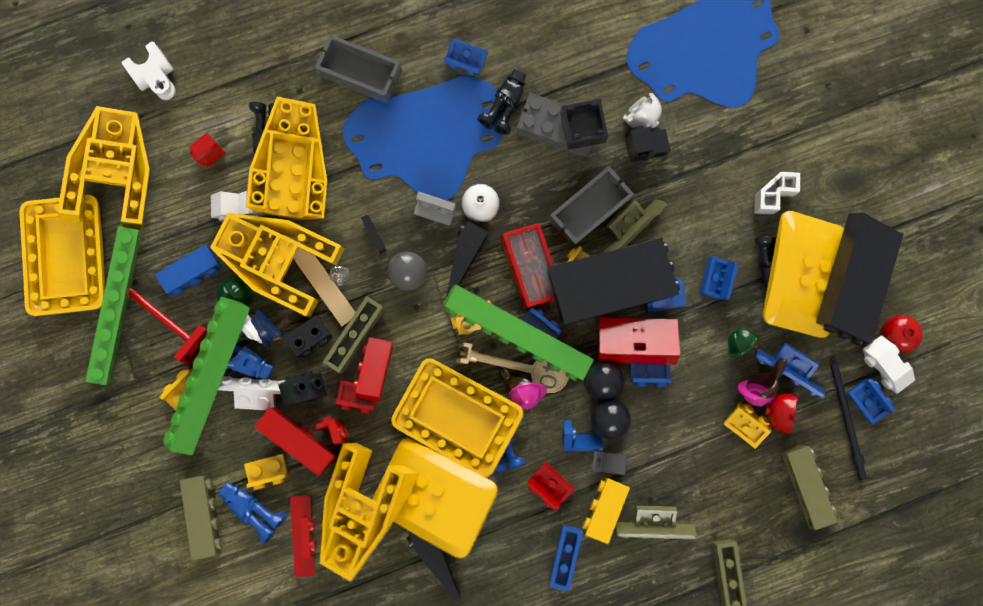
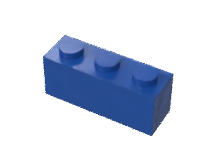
(189, 271)
(565, 557)

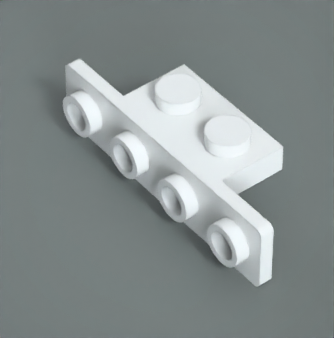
(251, 392)

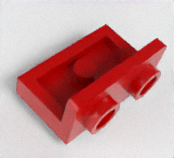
(347, 399)
(338, 432)
(550, 486)

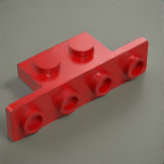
(302, 535)

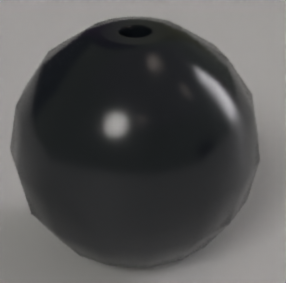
(604, 381)
(610, 419)

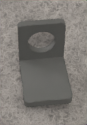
(609, 463)

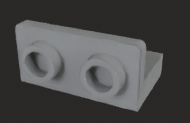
(434, 208)

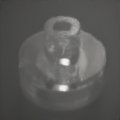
(339, 275)

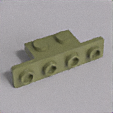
(631, 222)
(655, 523)

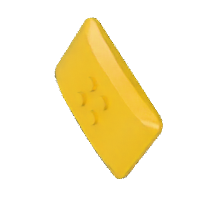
(61, 258)
(800, 272)
(457, 417)
(445, 501)

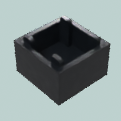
(584, 124)

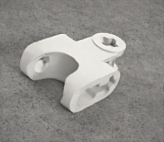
(152, 73)

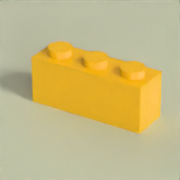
(605, 510)

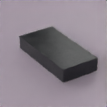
(374, 234)

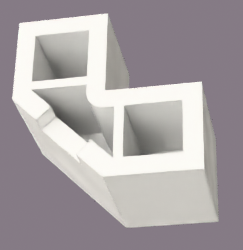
(768, 198)
(230, 203)
(893, 371)

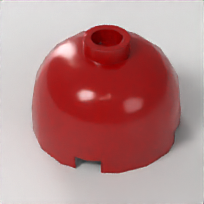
(903, 333)
(782, 412)

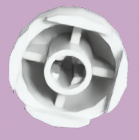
(644, 112)
(479, 211)

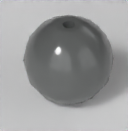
(407, 271)

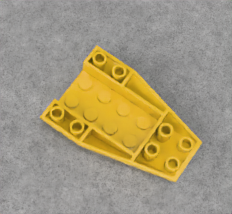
(289, 164)

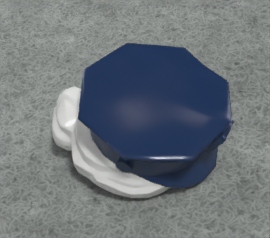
(261, 328)

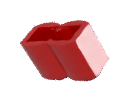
(206, 150)

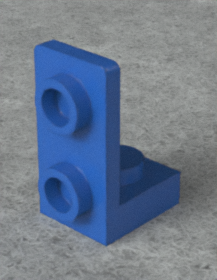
(579, 442)

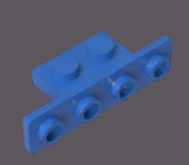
(798, 367)

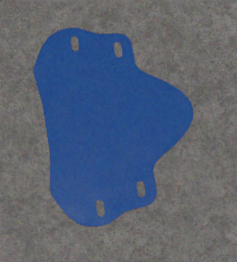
(705, 50)
(424, 134)

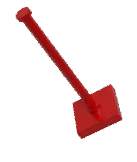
(191, 347)

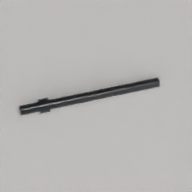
(857, 458)

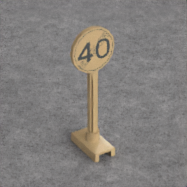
(540, 372)

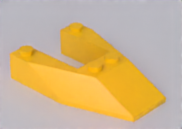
(107, 153)
(263, 250)
(354, 522)

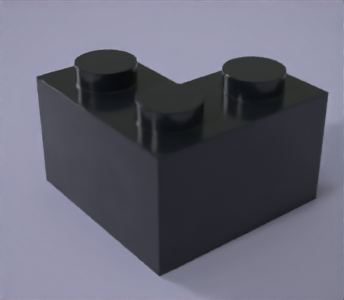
(647, 143)

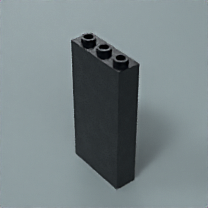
(859, 279)
(613, 281)

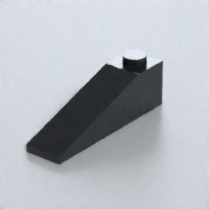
(468, 245)
(436, 562)

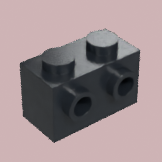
(308, 337)
(302, 389)

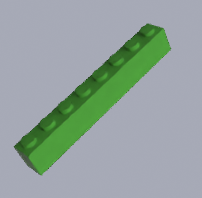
(114, 306)
(517, 332)
(206, 376)

